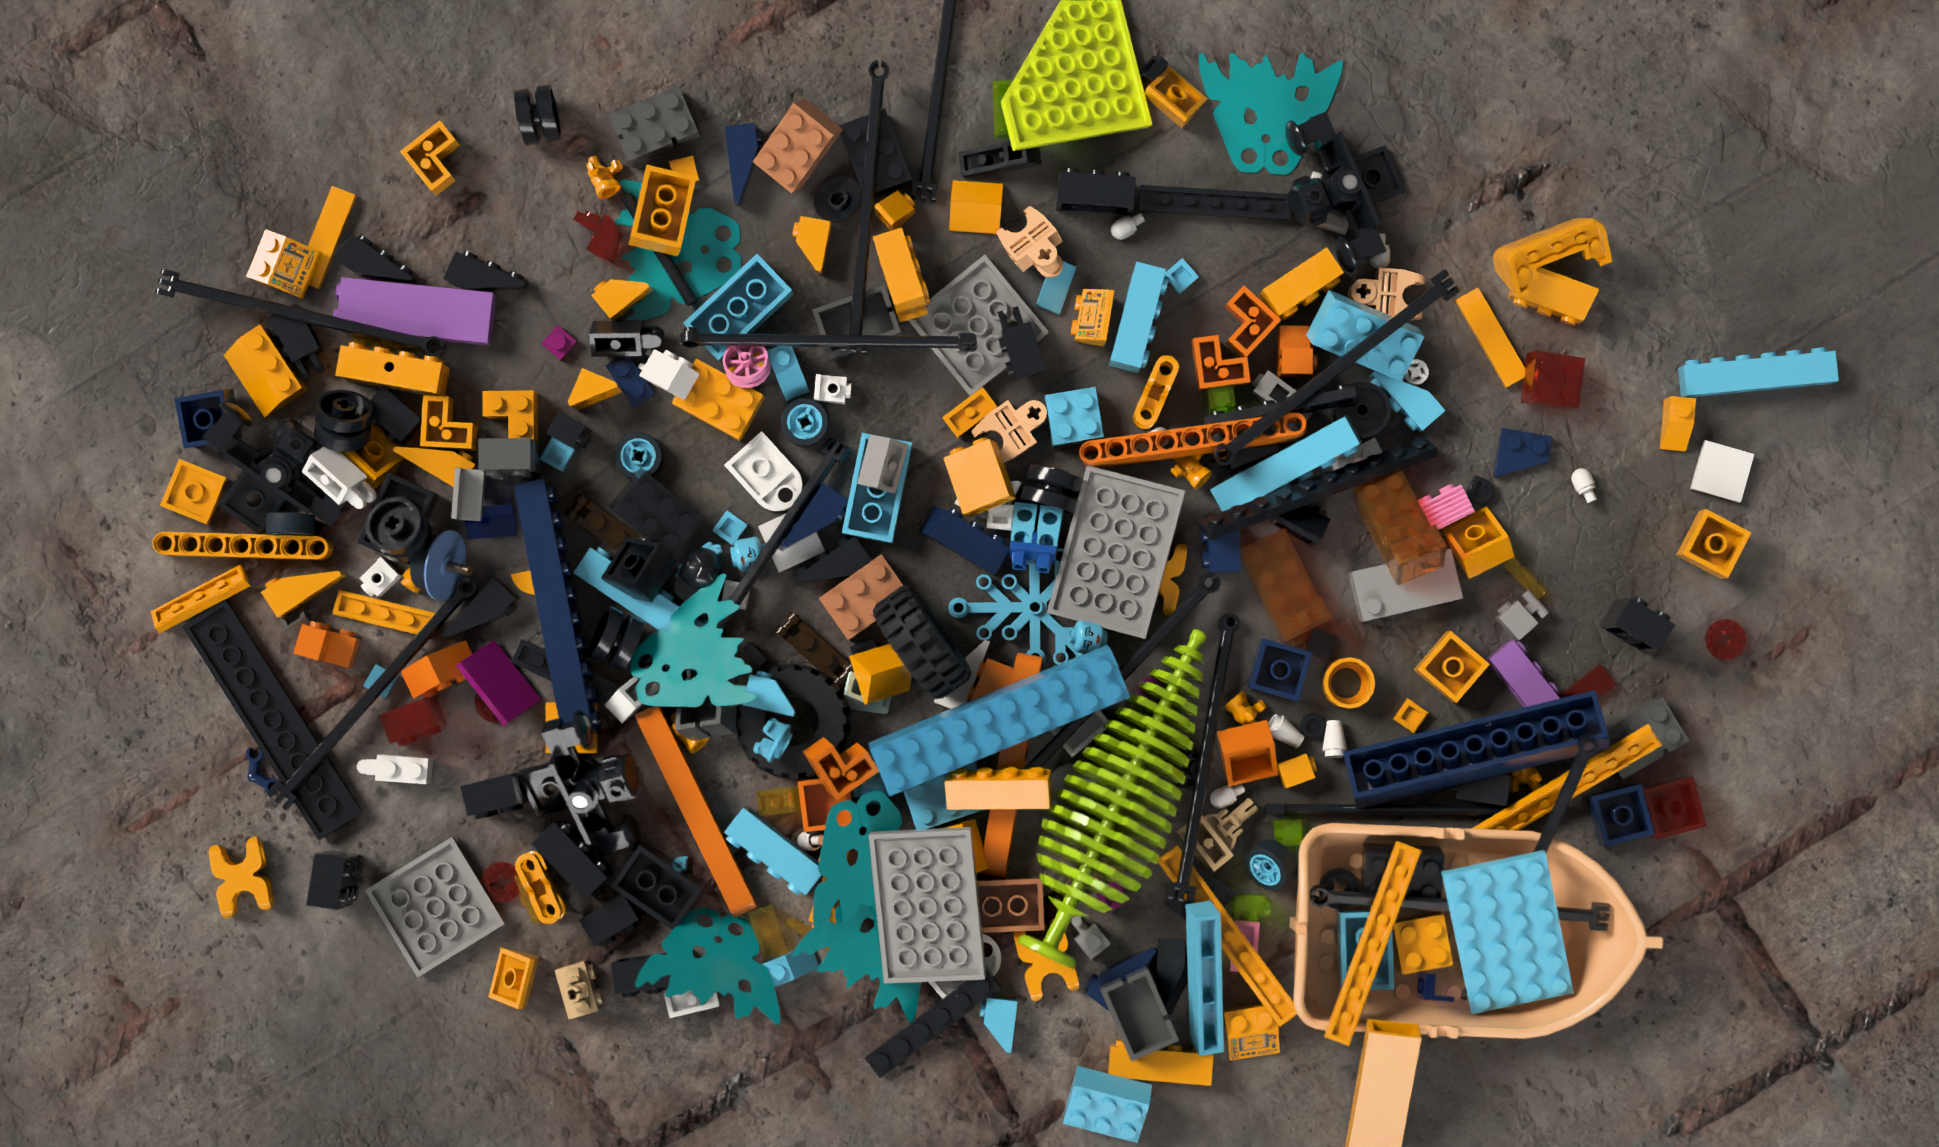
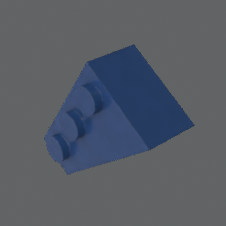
(965, 538)

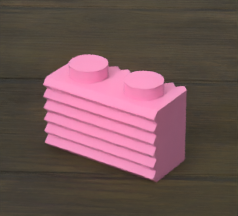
(1446, 507)

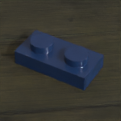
(627, 377)

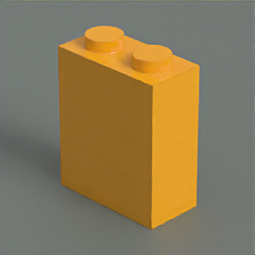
(979, 477)

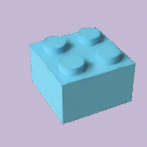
(1073, 417)

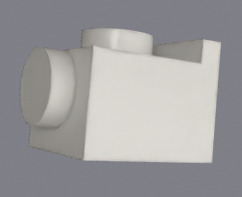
(823, 395)
(389, 576)

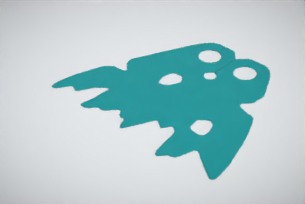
(1272, 102)
(703, 276)
(696, 649)
(848, 883)
(857, 956)
(718, 968)

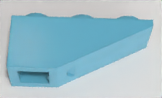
(1413, 402)

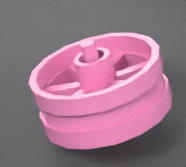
(746, 365)

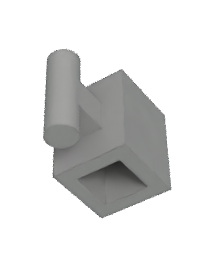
(1518, 619)
(1089, 937)

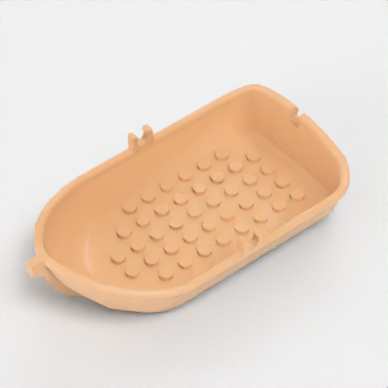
(1596, 959)

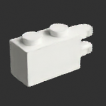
(668, 373)
(339, 478)
(398, 768)

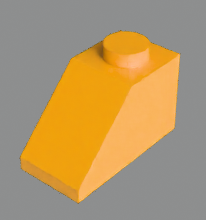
(895, 210)
(813, 239)
(619, 296)
(1677, 423)

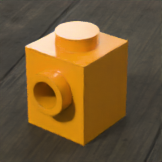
(1296, 770)

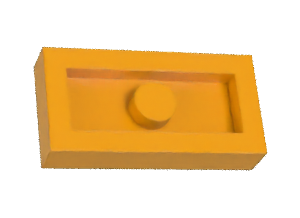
(969, 412)

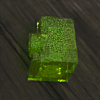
(1220, 399)
(1288, 831)
(1250, 906)

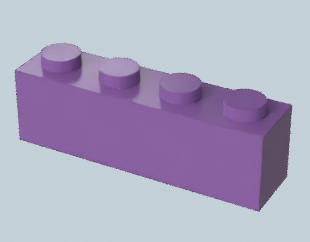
(1522, 676)

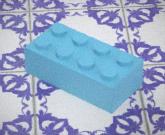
(741, 303)
(1137, 317)
(1345, 323)
(871, 511)
(773, 849)

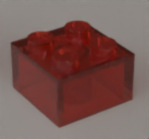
(1552, 380)
(412, 720)
(1674, 807)

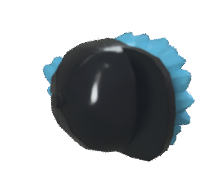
(698, 570)

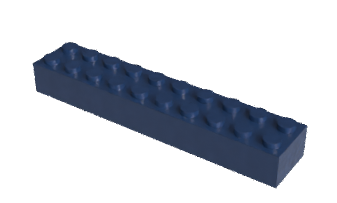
(556, 601)
(1474, 749)

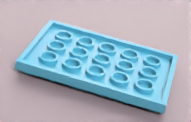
(1507, 932)

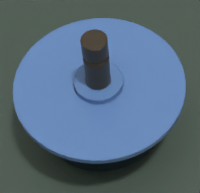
(441, 565)

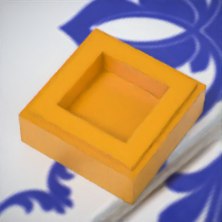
(1410, 715)

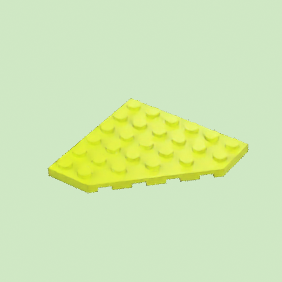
(1077, 79)

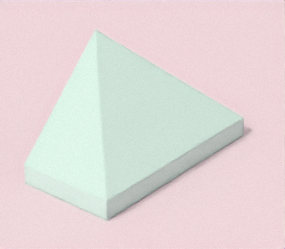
(855, 701)

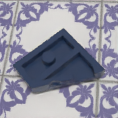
(1520, 450)

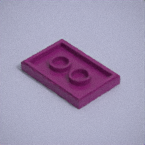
(498, 682)

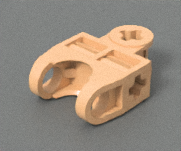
(1034, 245)
(1386, 290)
(1020, 422)

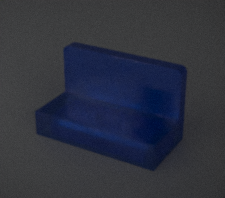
(496, 523)
(1426, 988)

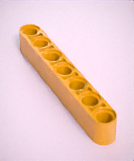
(231, 541)

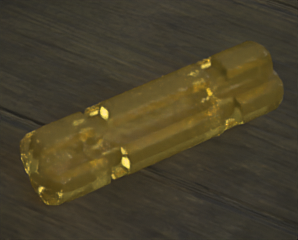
(1524, 577)

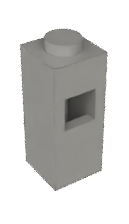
(1273, 388)

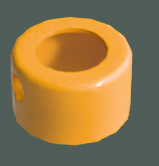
(1366, 677)

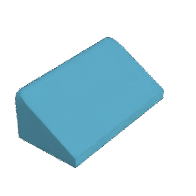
(1055, 290)

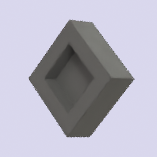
(293, 621)

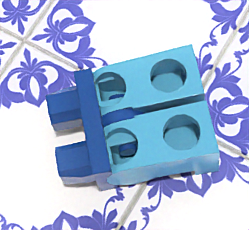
(1032, 544)

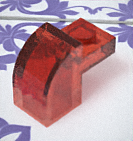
(607, 236)

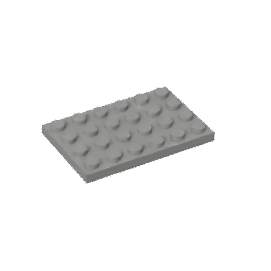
(1116, 552)
(927, 905)

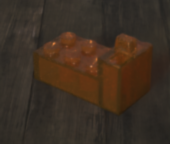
(1400, 527)
(1283, 586)

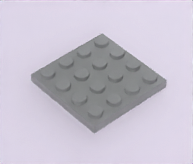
(972, 306)
(435, 906)

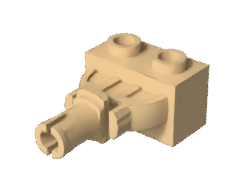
(1216, 836)
(579, 989)

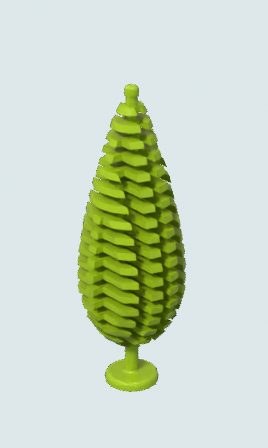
(1129, 763)

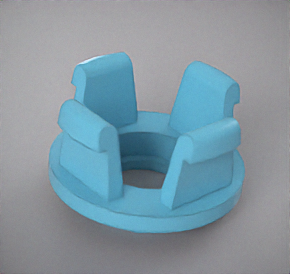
(780, 734)

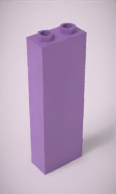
(419, 309)

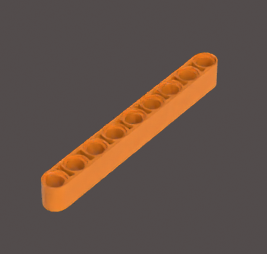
(1180, 436)
(696, 810)
(1002, 821)

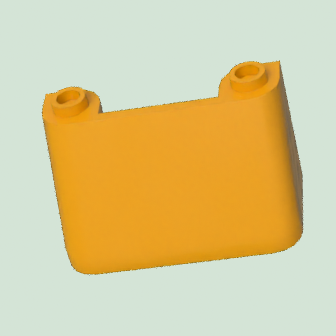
(1519, 259)

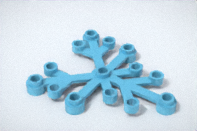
(1004, 607)

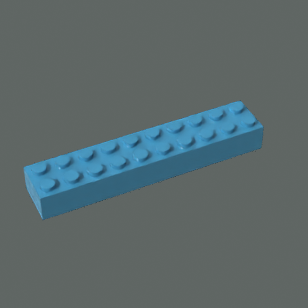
(998, 720)

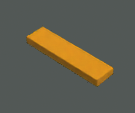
(329, 230)
(1491, 337)
(200, 598)
(381, 612)

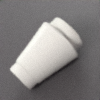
(1284, 731)
(1334, 740)

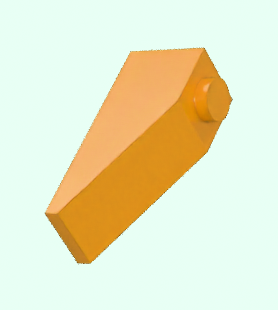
(438, 462)
(291, 592)

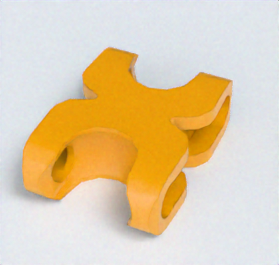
(1155, 392)
(1168, 589)
(241, 877)
(541, 887)
(1042, 966)

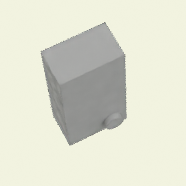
(1379, 596)

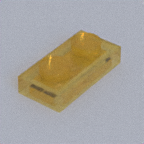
(778, 801)
(768, 932)

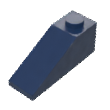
(742, 149)
(819, 513)
(1115, 971)

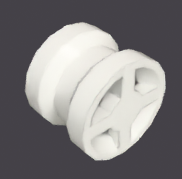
(1417, 368)

